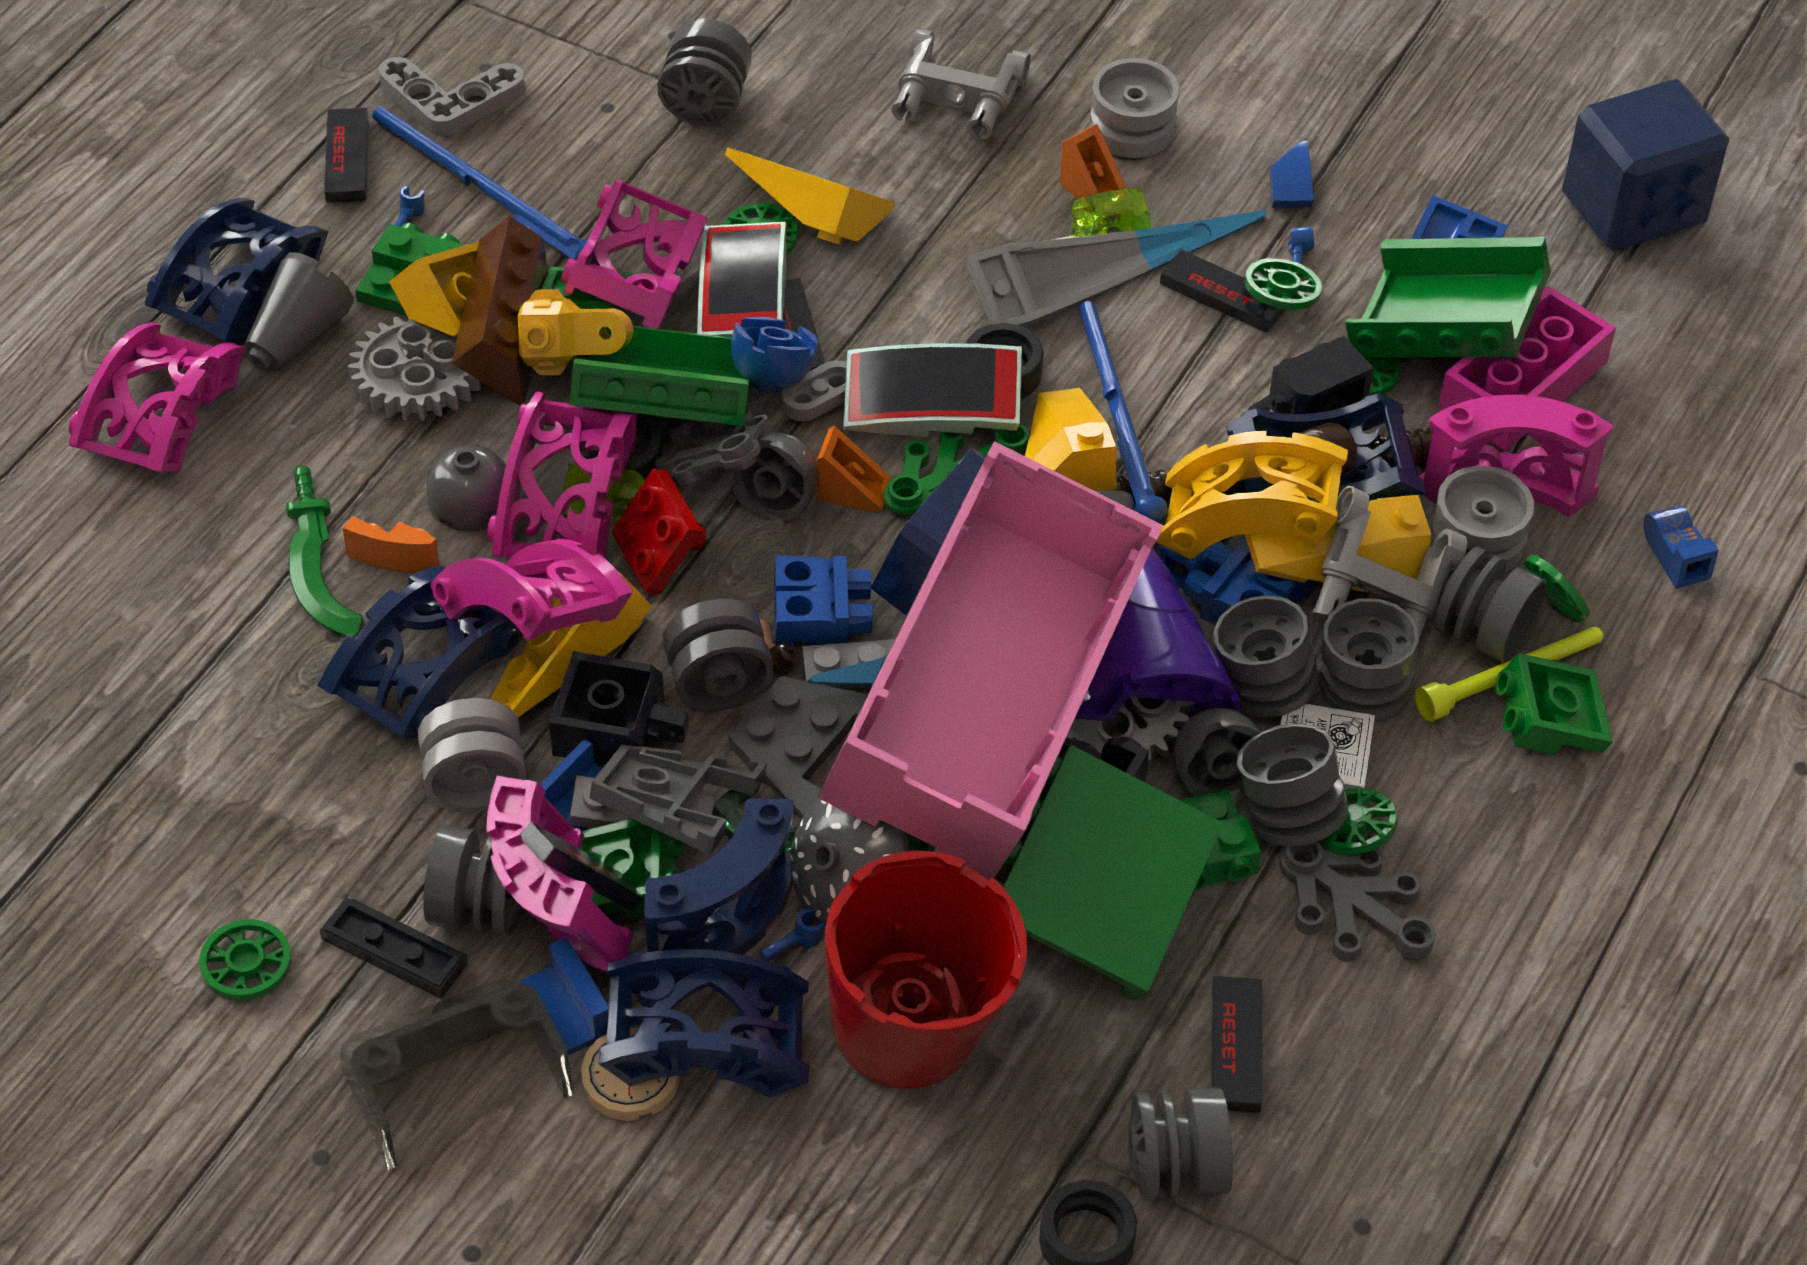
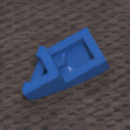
(1292, 179)

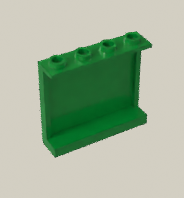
(1452, 297)
(664, 376)
(1107, 868)

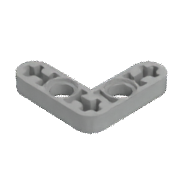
(449, 111)

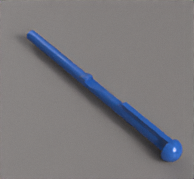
(550, 231)
(1146, 501)

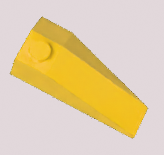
(814, 200)
(437, 287)
(1073, 439)
(1393, 537)
(546, 658)

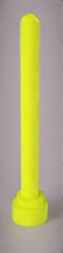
(1437, 699)

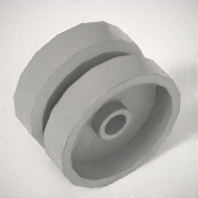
(1135, 107)
(1488, 509)
(465, 751)

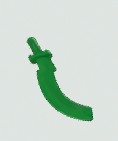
(306, 559)

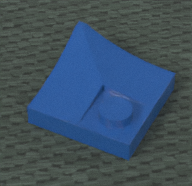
(1448, 220)

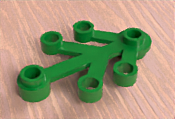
(908, 492)

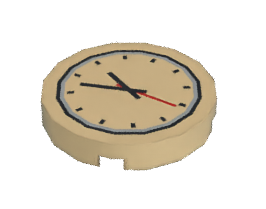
(615, 1097)

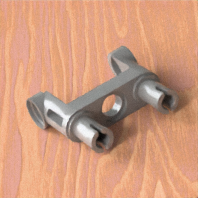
(983, 96)
(1346, 568)

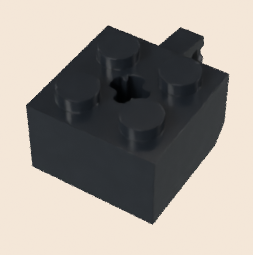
(1319, 380)
(612, 706)

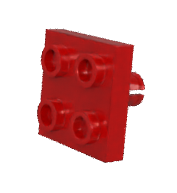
(657, 531)

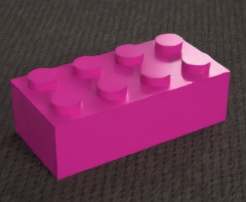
(1555, 358)

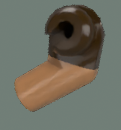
(783, 659)

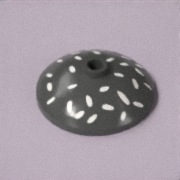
(850, 846)

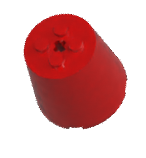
(919, 965)

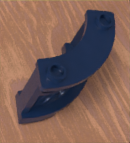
(191, 264)
(1377, 477)
(473, 641)
(745, 878)
(674, 975)

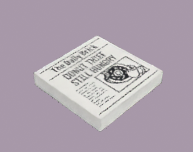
(1350, 735)

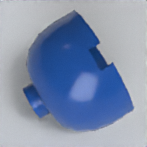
(772, 354)

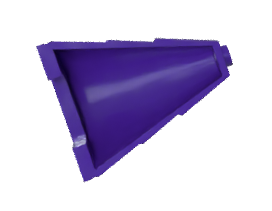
(1157, 653)

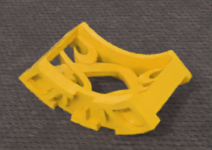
(1296, 467)

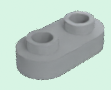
(816, 392)

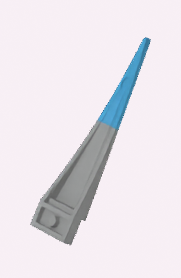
(1046, 277)

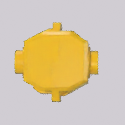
(557, 331)

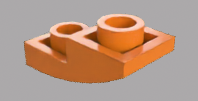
(399, 550)

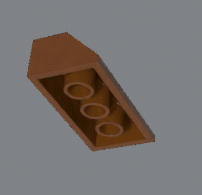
(504, 276)

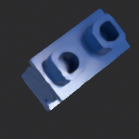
(1234, 582)
(814, 600)

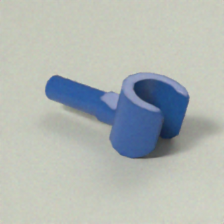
(410, 206)
(1301, 240)
(801, 935)

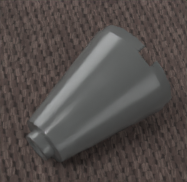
(295, 311)

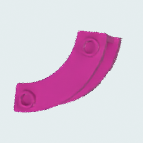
(643, 292)
(143, 350)
(601, 430)
(1544, 469)
(529, 581)
(540, 889)

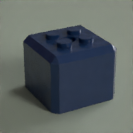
(1645, 164)
(924, 535)

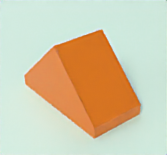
(1088, 164)
(849, 475)

